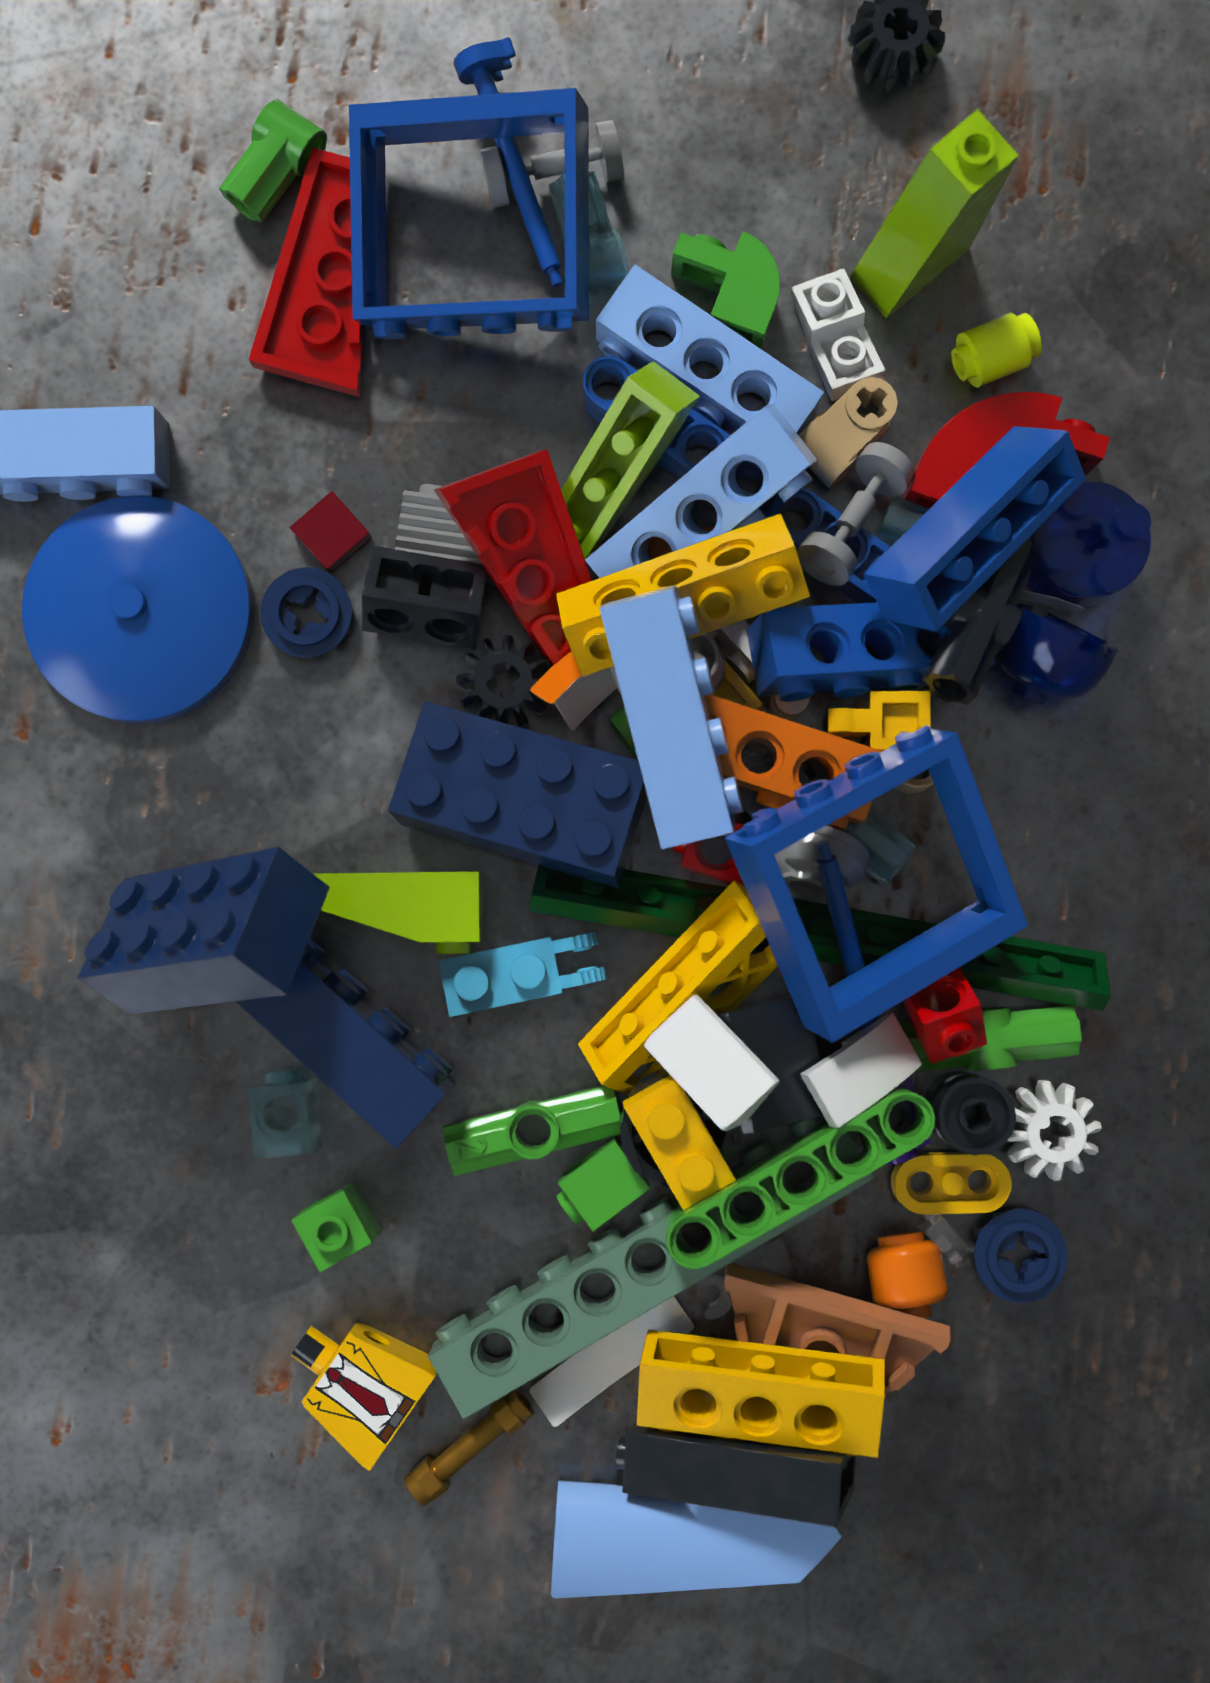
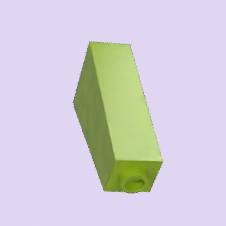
(935, 214)

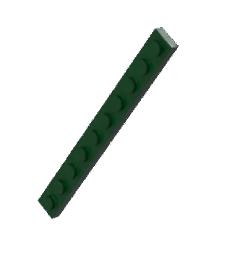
(674, 904)

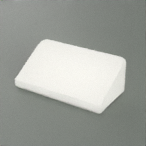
(711, 1064)

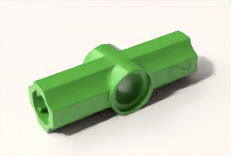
(1013, 1037)
(496, 1138)

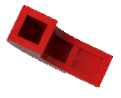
(981, 426)

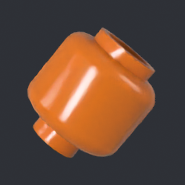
(907, 1273)

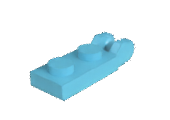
(513, 974)

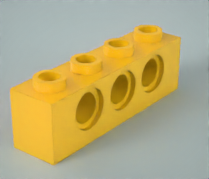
(724, 575)
(786, 1378)

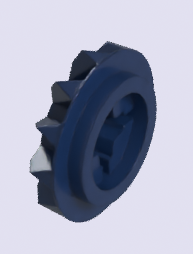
(298, 588)
(1038, 1274)

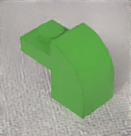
(744, 279)

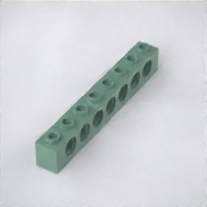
(480, 1379)

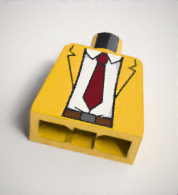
(363, 1386)

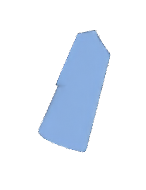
(654, 1545)

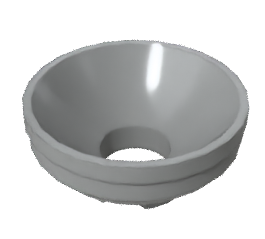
(800, 865)

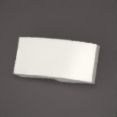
(836, 332)
(862, 1070)

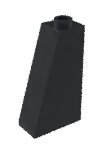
(737, 1474)

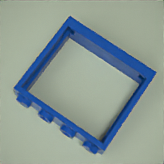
(453, 120)
(920, 961)

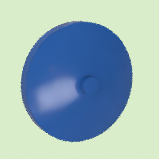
(137, 609)

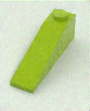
(624, 451)
(412, 905)

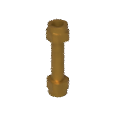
(431, 1476)

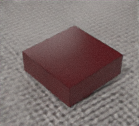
(330, 532)

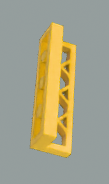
(702, 958)

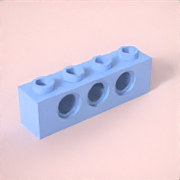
(649, 305)
(764, 440)

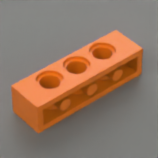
(790, 747)

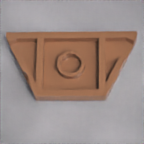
(812, 1318)

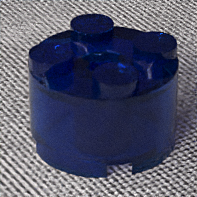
(1114, 534)

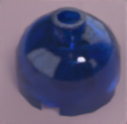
(1053, 658)

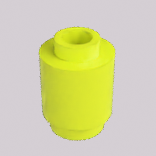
(996, 349)

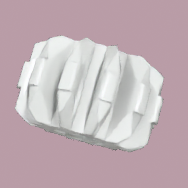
(1062, 1145)

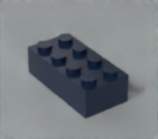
(520, 794)
(205, 933)
(355, 1047)

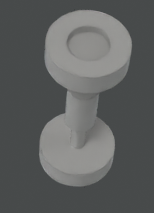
(552, 163)
(884, 472)

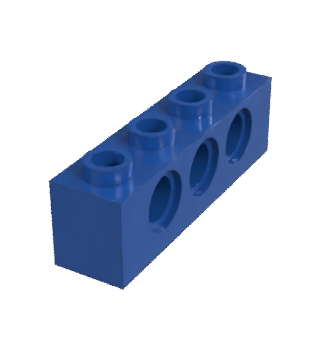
(787, 668)

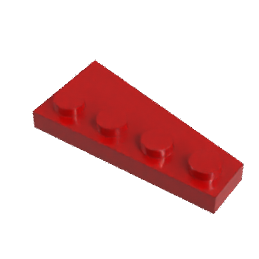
(308, 311)
(523, 540)

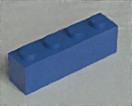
(975, 527)

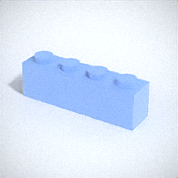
(83, 452)
(670, 717)

